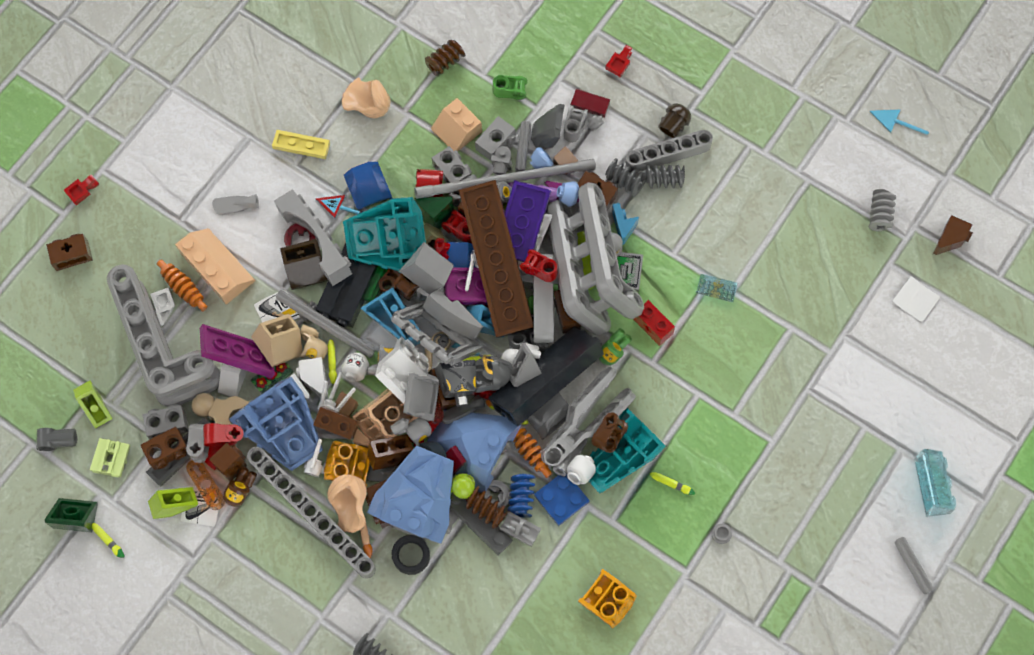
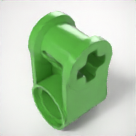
(510, 87)

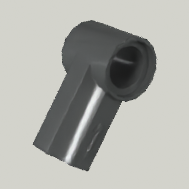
(49, 438)

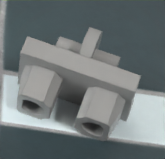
(501, 160)
(520, 529)

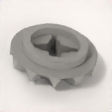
(497, 486)

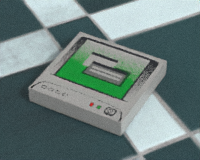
(630, 268)

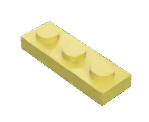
(301, 144)

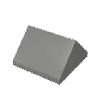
(427, 269)

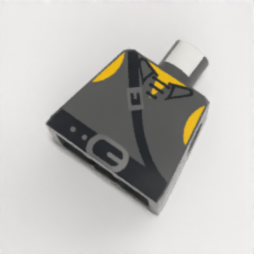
(457, 380)

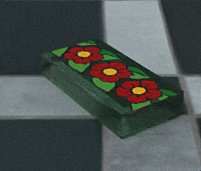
(264, 383)

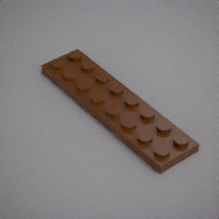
(496, 258)

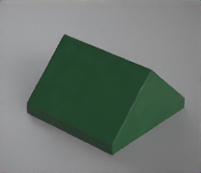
(435, 209)
(72, 515)

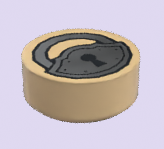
(441, 339)

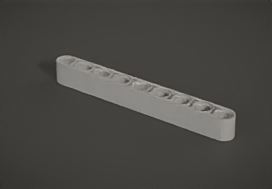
(302, 508)

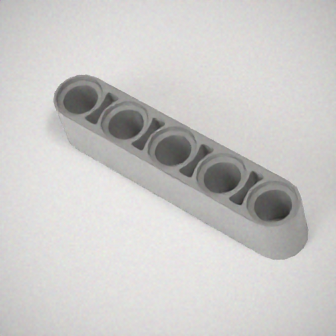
(675, 145)
(543, 309)

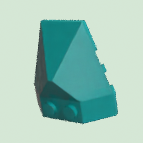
(385, 233)
(634, 450)

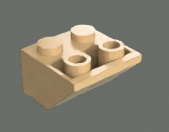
(279, 340)

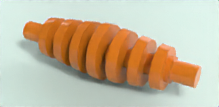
(182, 285)
(529, 447)

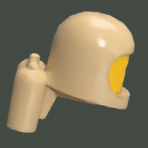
(314, 347)

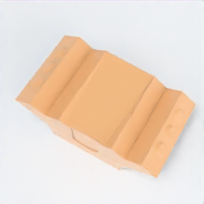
(380, 415)

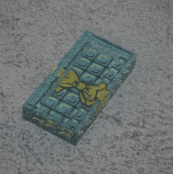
(717, 288)

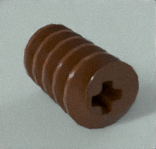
(443, 56)
(486, 508)

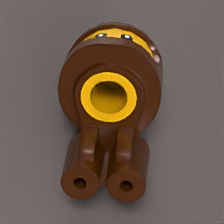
(238, 489)

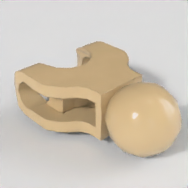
(216, 409)

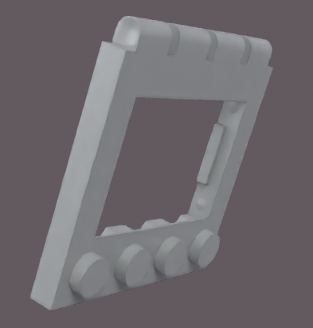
(468, 346)

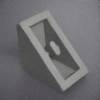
(524, 366)

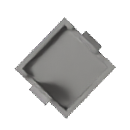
(421, 396)

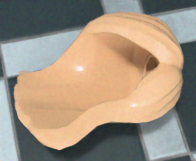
(366, 97)
(347, 498)

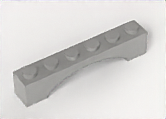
(333, 264)

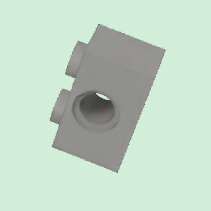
(497, 130)

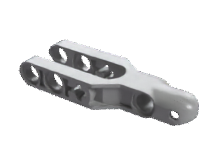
(568, 436)

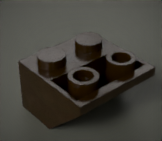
(302, 264)

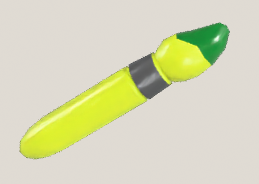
(672, 483)
(117, 550)

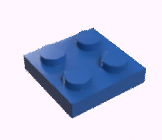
(561, 499)

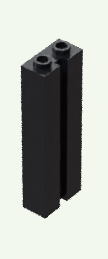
(345, 299)
(558, 366)

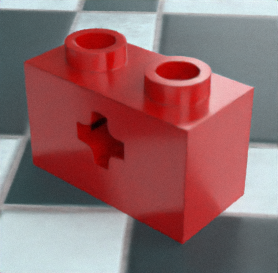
(655, 323)

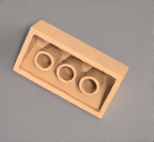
(215, 264)

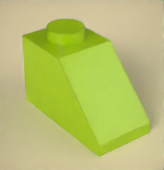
(92, 404)
(172, 502)

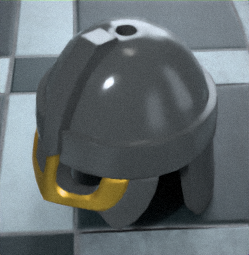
(492, 373)

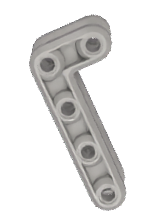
(604, 263)
(158, 367)

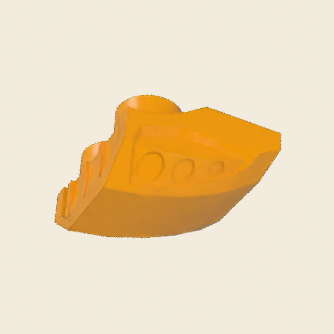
(346, 460)
(608, 594)

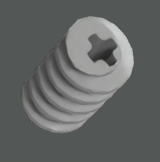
(881, 211)

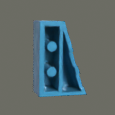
(383, 308)

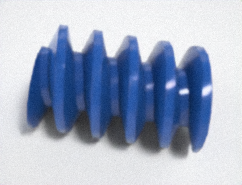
(520, 493)

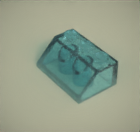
(934, 483)

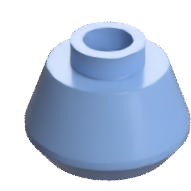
(540, 159)
(568, 193)

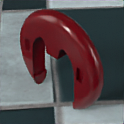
(296, 228)

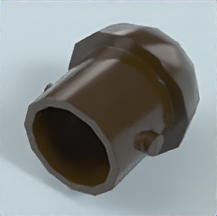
(675, 120)

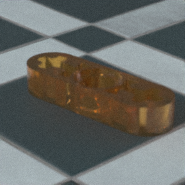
(203, 492)

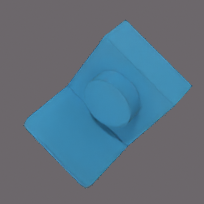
(623, 225)

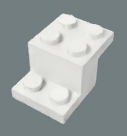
(396, 366)

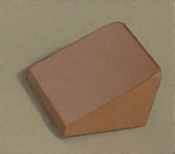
(564, 156)
(349, 406)
(360, 439)

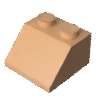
(457, 125)

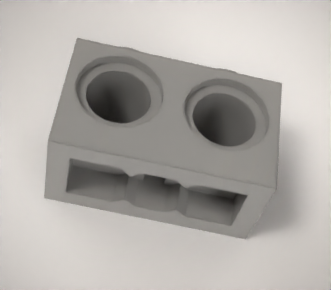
(452, 168)
(165, 416)

